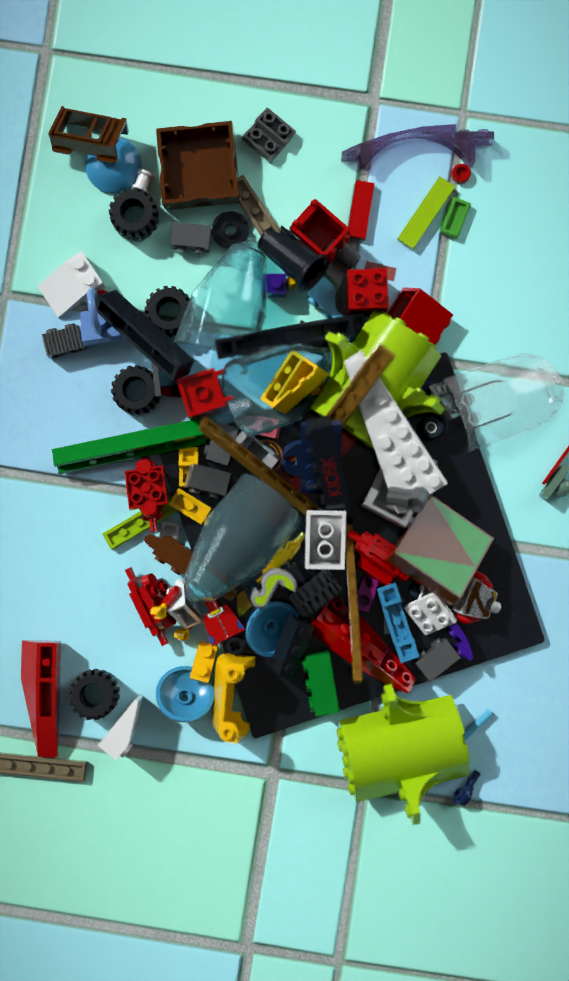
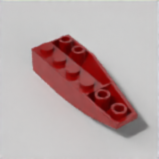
(377, 659)
(42, 692)

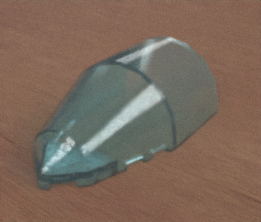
(228, 298)
(250, 376)
(239, 539)

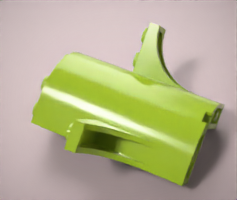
(402, 378)
(403, 749)

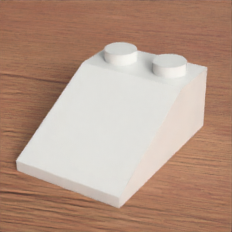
(69, 284)
(325, 539)
(118, 739)

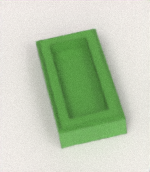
(455, 218)

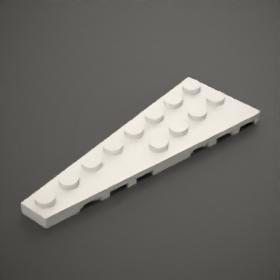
(396, 444)

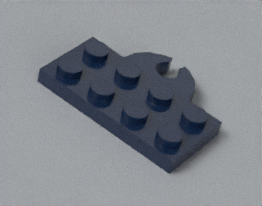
(302, 465)

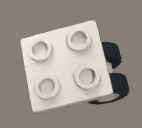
(428, 610)

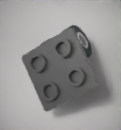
(436, 424)

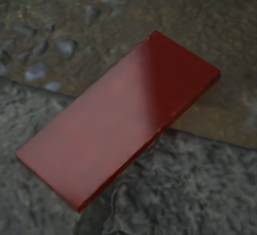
(390, 270)

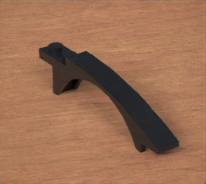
(289, 335)

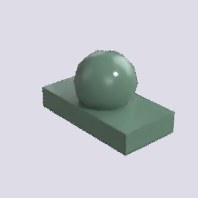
(557, 484)

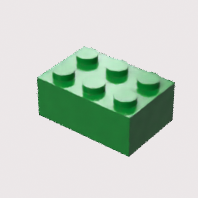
(320, 683)

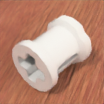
(143, 180)

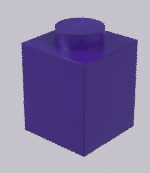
(276, 285)

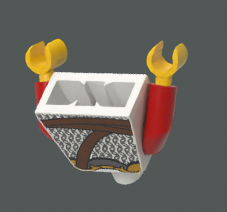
(476, 601)
(180, 609)

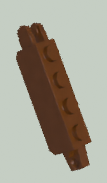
(176, 555)

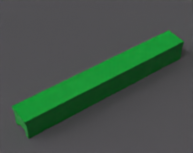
(128, 446)

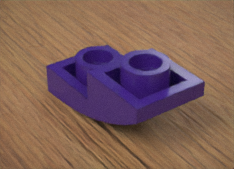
(462, 645)

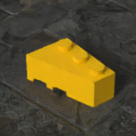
(293, 382)

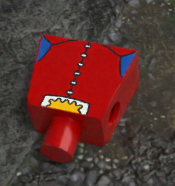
(221, 622)

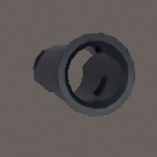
(294, 257)

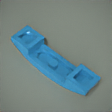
(397, 622)

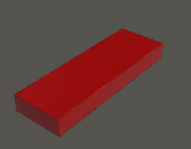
(360, 209)

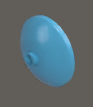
(117, 176)
(265, 638)
(177, 684)

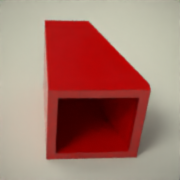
(421, 313)

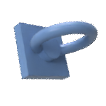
(93, 327)

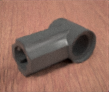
(413, 499)

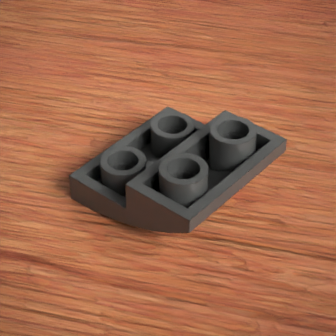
(268, 135)

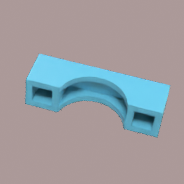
(323, 297)

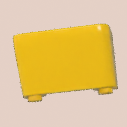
(228, 671)

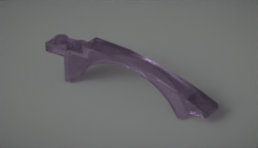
(460, 142)

